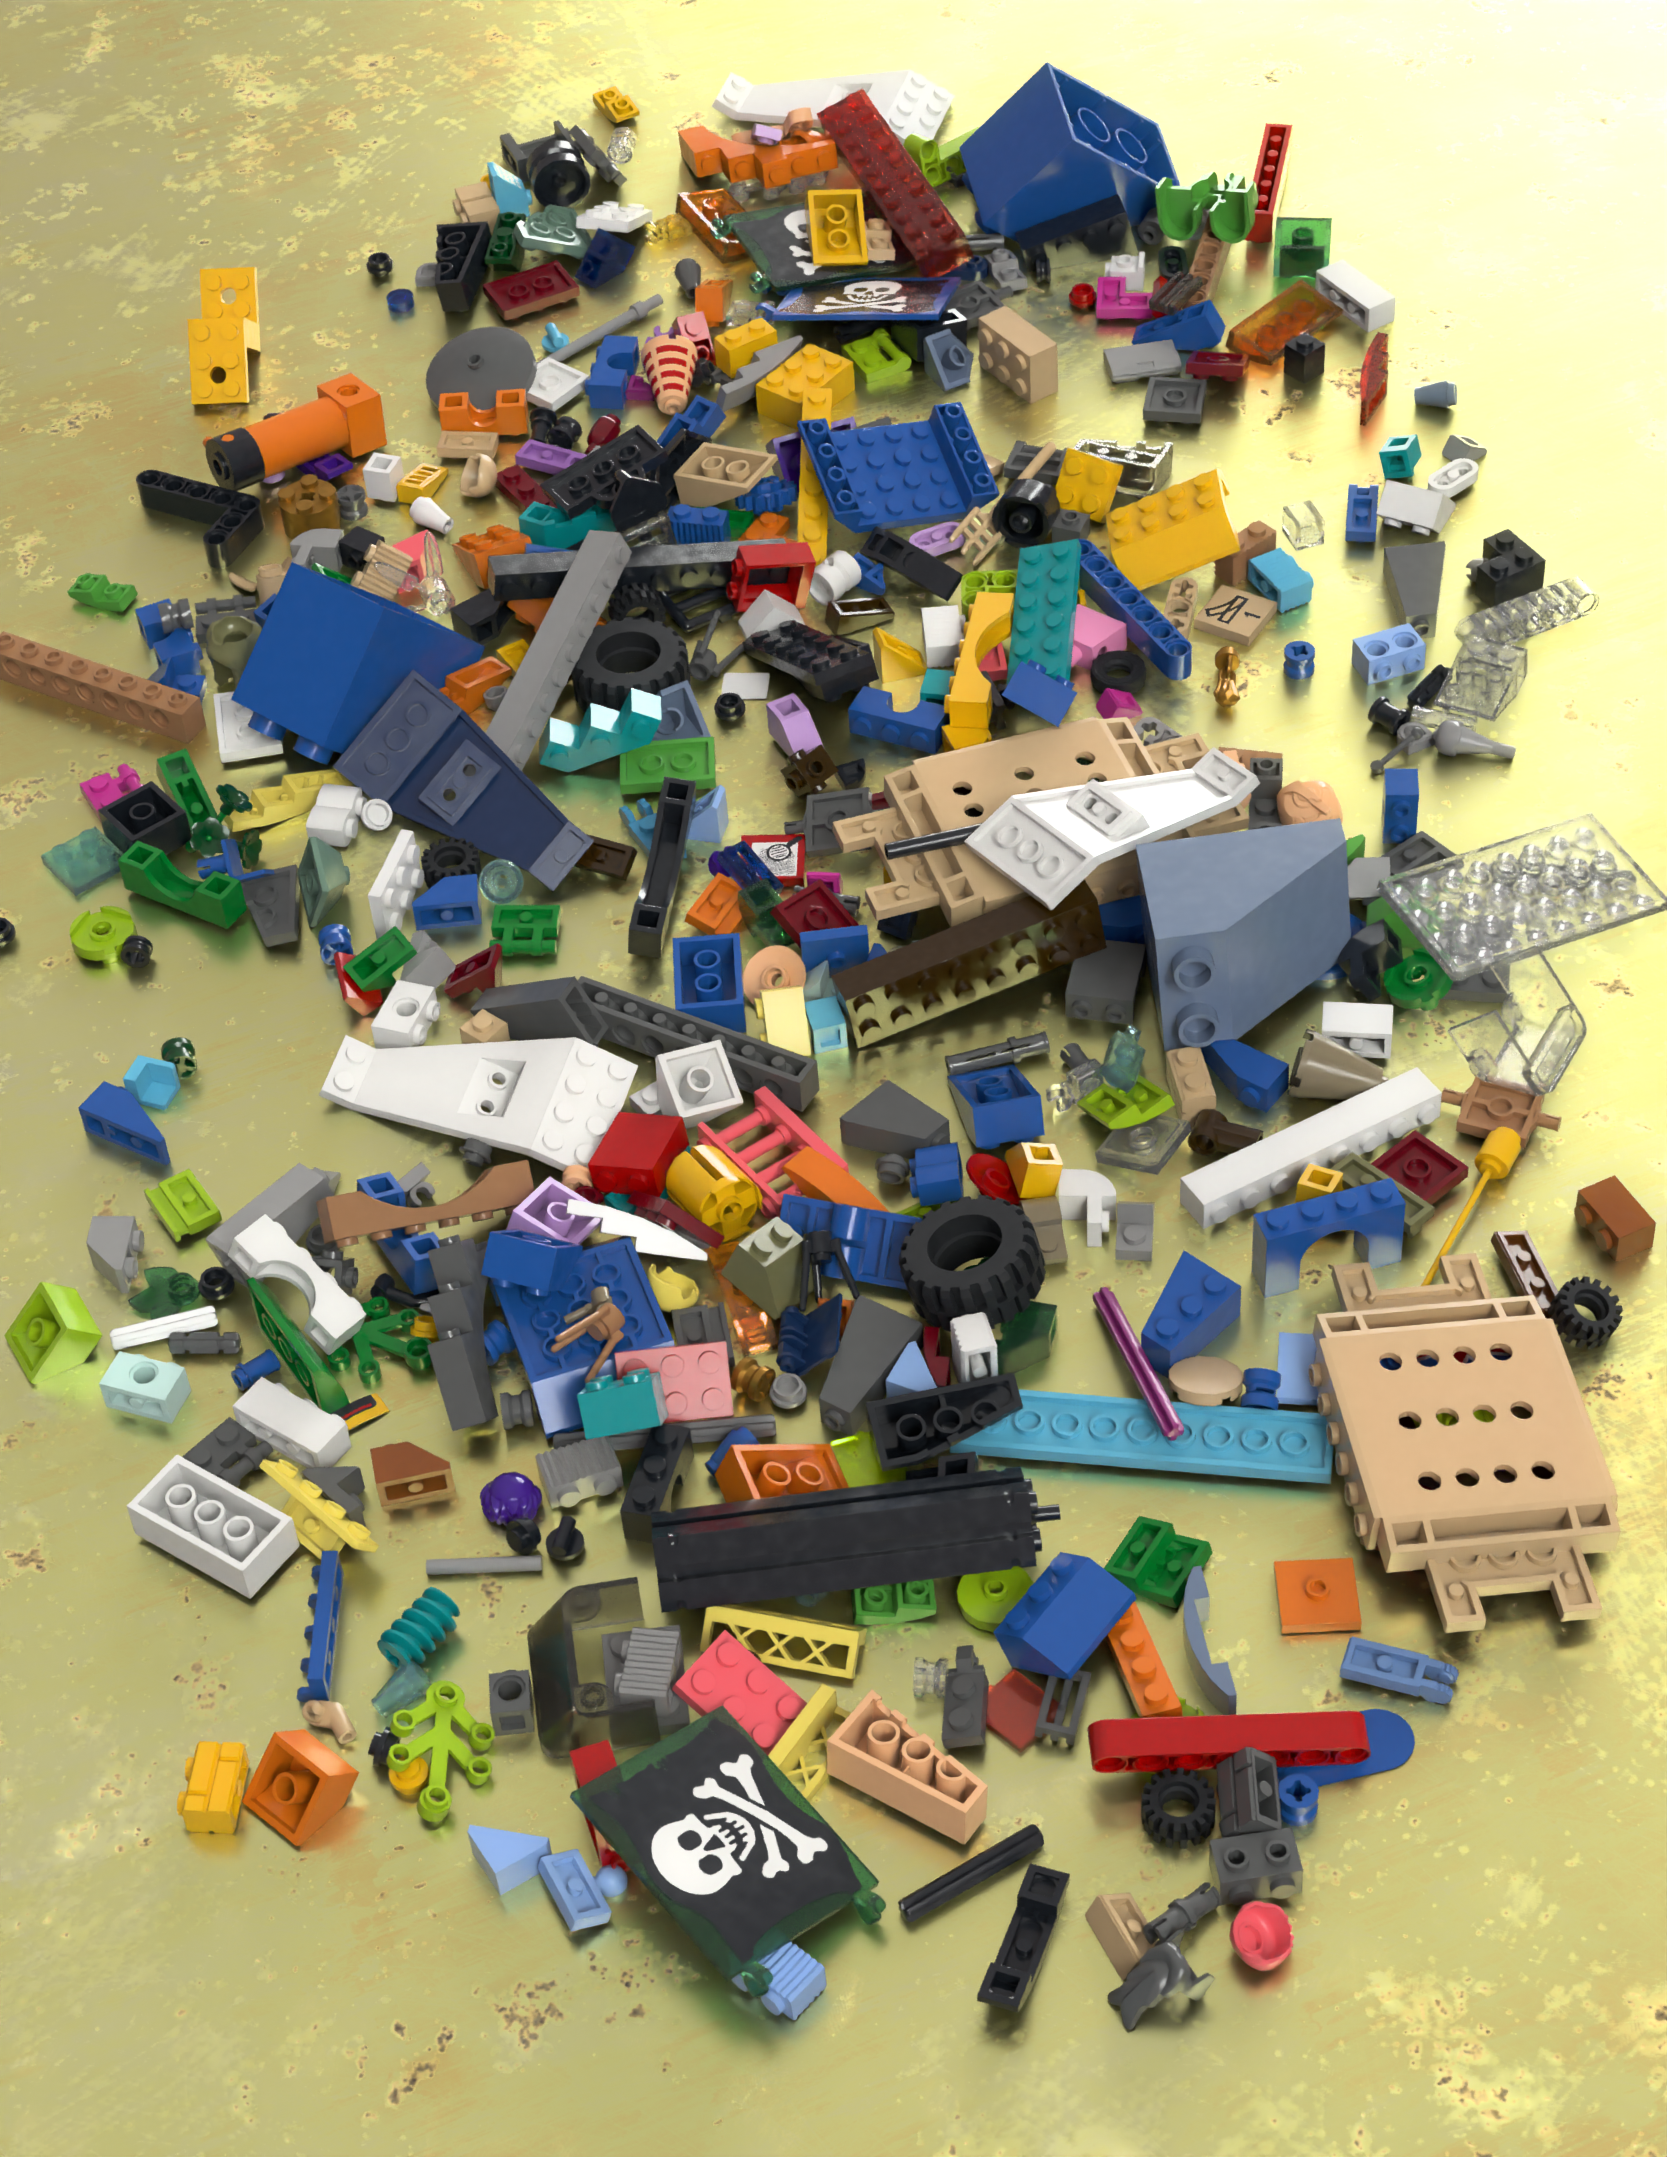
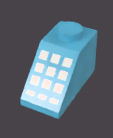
(508, 191)

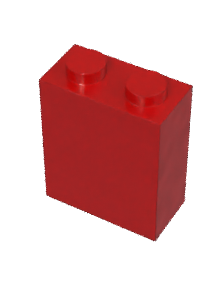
(637, 1153)

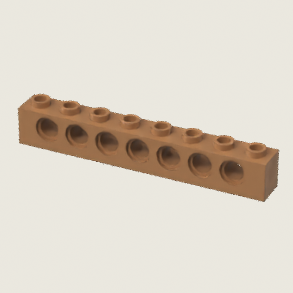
(100, 688)

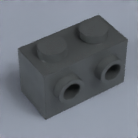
(1256, 1866)

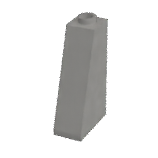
(287, 1201)

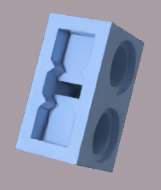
(1388, 654)

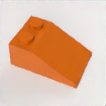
(778, 1470)

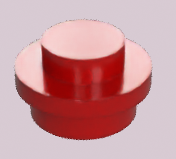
(1082, 295)

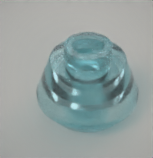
(491, 878)

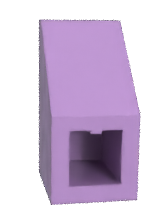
(792, 724)

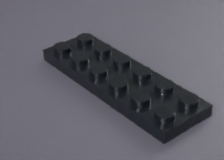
(806, 652)

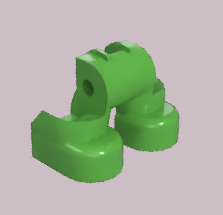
(1229, 207)

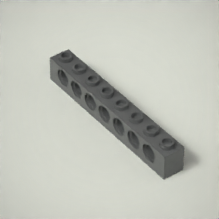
(661, 1029)

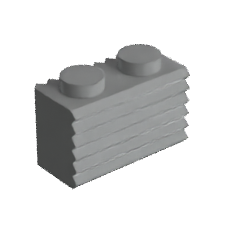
(579, 1471)
(650, 1668)

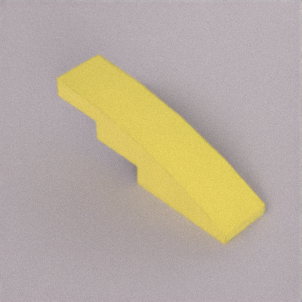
(278, 803)

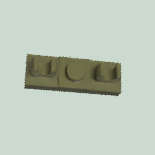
(1360, 1172)

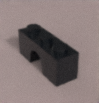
(661, 1465)

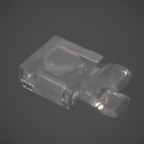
(744, 311)
(1078, 1084)

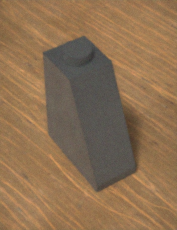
(893, 1123)

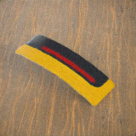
(362, 1410)

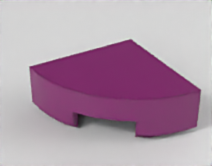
(639, 389)

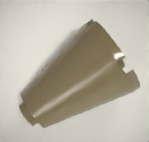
(1331, 1071)

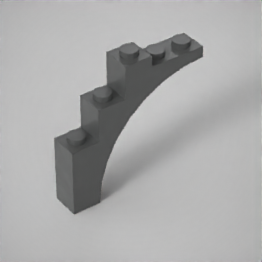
(458, 1317)

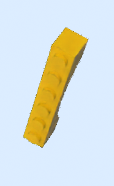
(969, 690)

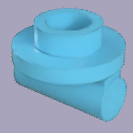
(554, 339)

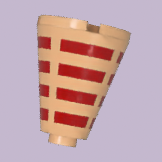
(670, 371)

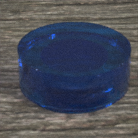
(400, 300)

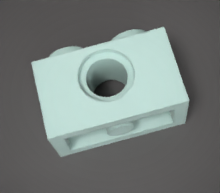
(145, 1386)

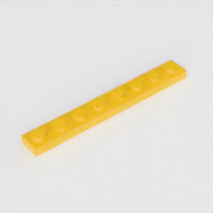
(812, 500)

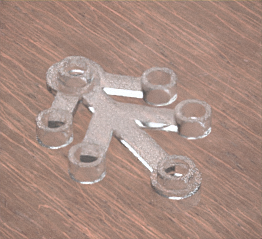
(741, 190)

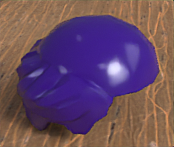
(509, 1498)

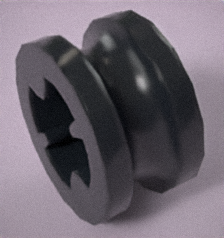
(1043, 271)
(133, 944)

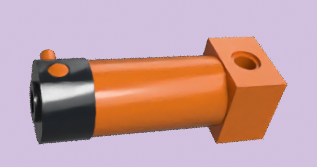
(343, 417)

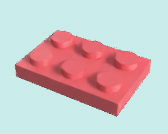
(745, 1687)

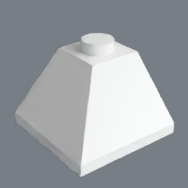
(696, 1083)

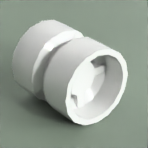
(834, 577)

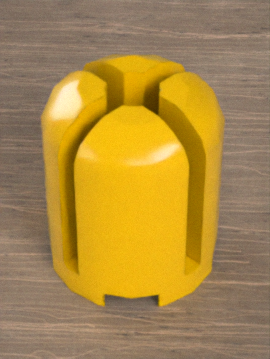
(713, 1190)

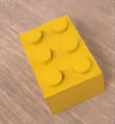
(781, 391)

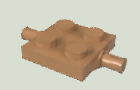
(1493, 1106)

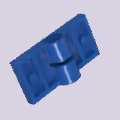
(867, 1236)

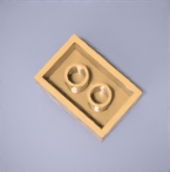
(1018, 354)

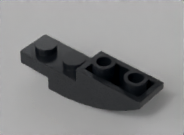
(912, 563)

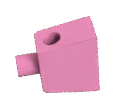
(1095, 636)

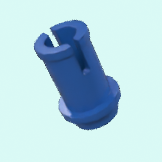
(248, 1374)

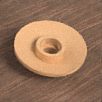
(768, 966)

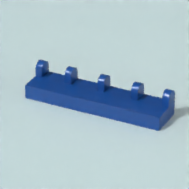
(324, 1630)

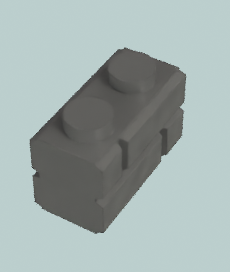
(1248, 1793)

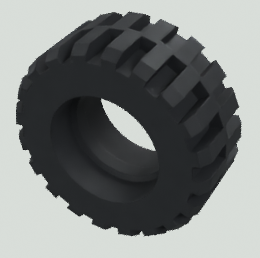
(624, 647)
(964, 1233)

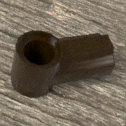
(1215, 1133)

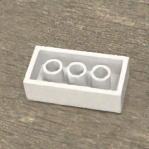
(213, 1526)

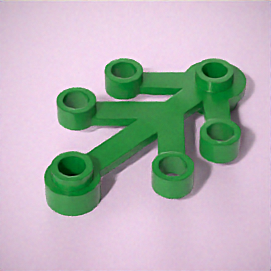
(371, 1333)

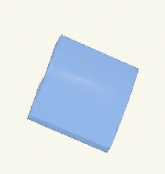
(1295, 1355)

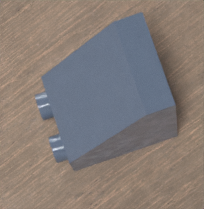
(1240, 924)

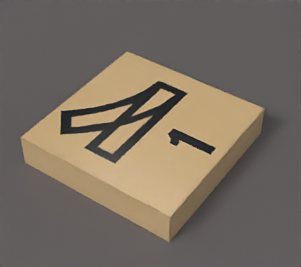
(1235, 615)

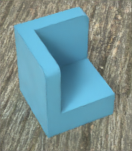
(826, 1024)
(152, 1082)

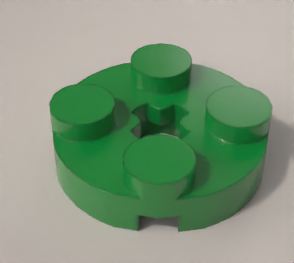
(1420, 994)

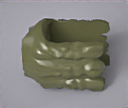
(230, 646)

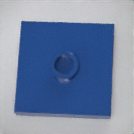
(839, 946)

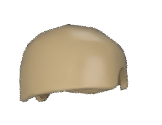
(478, 476)

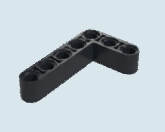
(234, 515)

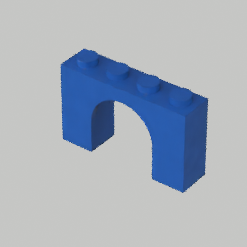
(1286, 1232)

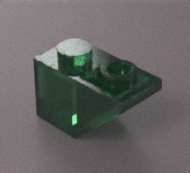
(1027, 1338)

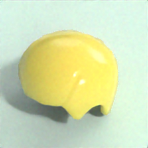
(672, 1289)

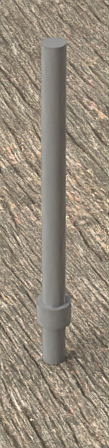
(636, 312)

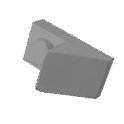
(431, 963)
(1134, 1230)

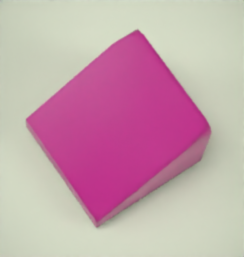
(1118, 704)
(830, 879)

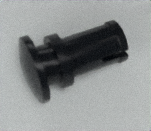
(542, 421)

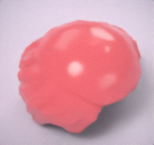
(1261, 1935)

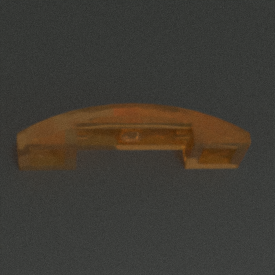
(750, 1322)

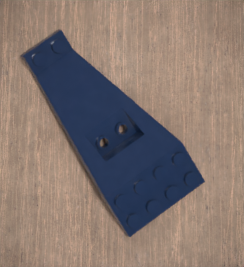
(419, 751)

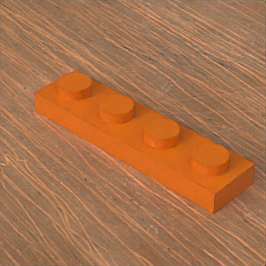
(1142, 1667)

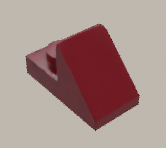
(478, 971)

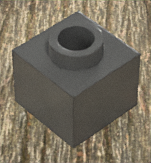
(1070, 526)

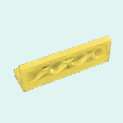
(790, 1625)
(803, 1738)

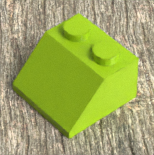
(52, 1332)

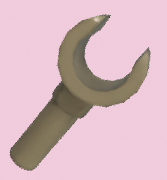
(599, 1297)

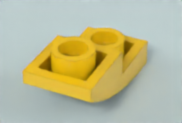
(614, 105)

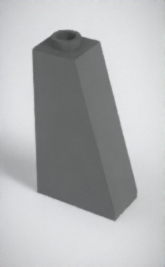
(1415, 583)
(544, 1010)
(864, 1360)

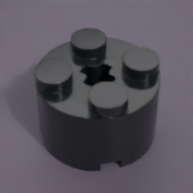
(1026, 512)

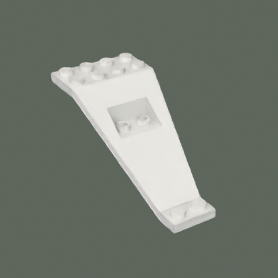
(901, 96)
(550, 1104)

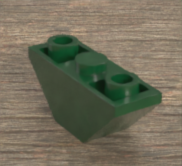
(504, 249)

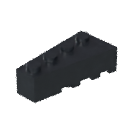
(1079, 236)
(460, 263)

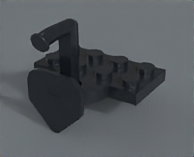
(613, 481)

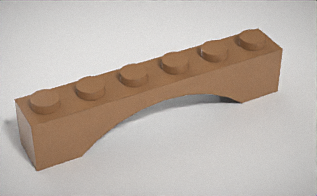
(359, 1215)

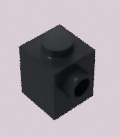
(1304, 358)
(354, 546)

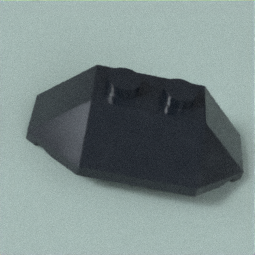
(678, 451)

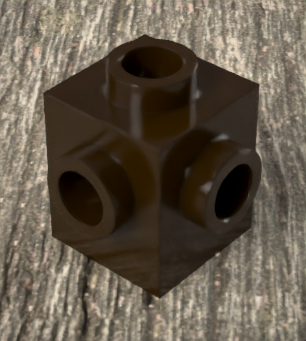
(808, 770)

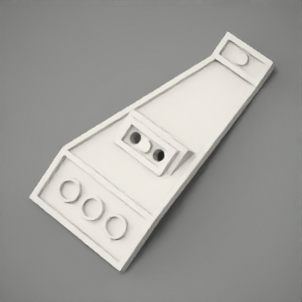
(1061, 835)

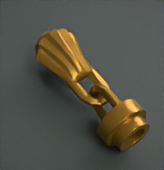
(1227, 661)

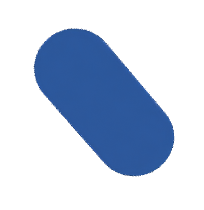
(1390, 1746)

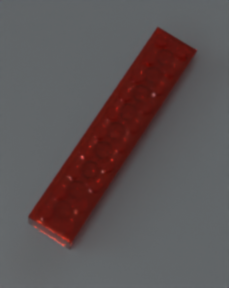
(895, 185)

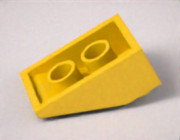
(836, 227)

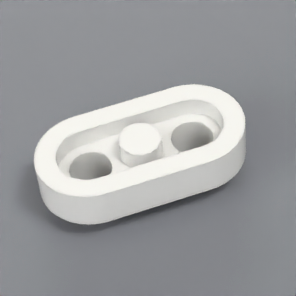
(1453, 477)

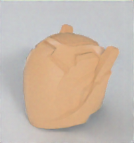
(1307, 803)

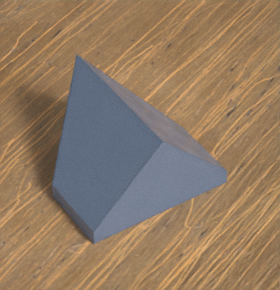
(947, 360)
(680, 714)

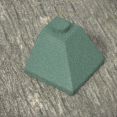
(321, 879)

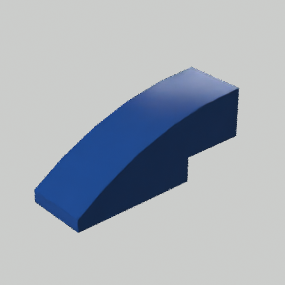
(700, 417)

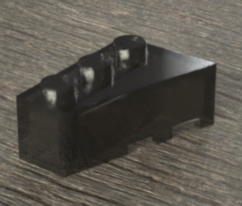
(1143, 467)

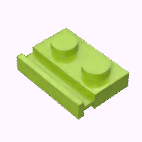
(183, 1205)

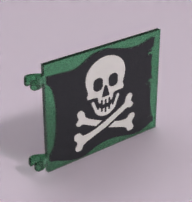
(781, 249)
(727, 1845)

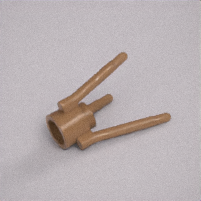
(600, 1325)

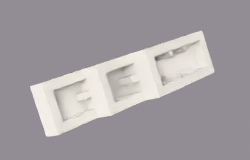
(648, 1236)

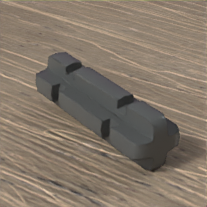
(204, 1342)

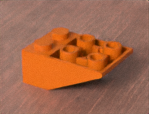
(498, 540)

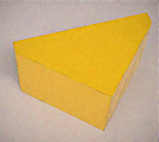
(895, 658)

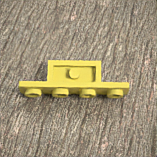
(317, 1521)

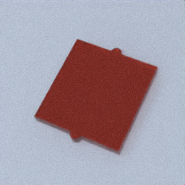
(1015, 1708)

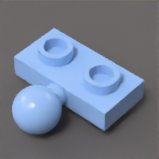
(577, 1891)

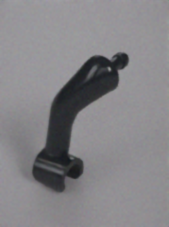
(385, 1287)

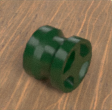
(181, 1053)

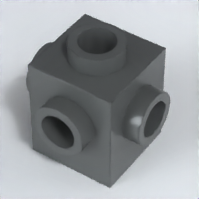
(345, 1272)

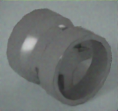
(175, 615)

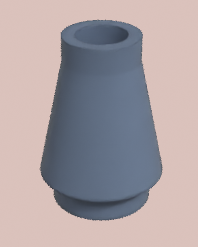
(1438, 394)

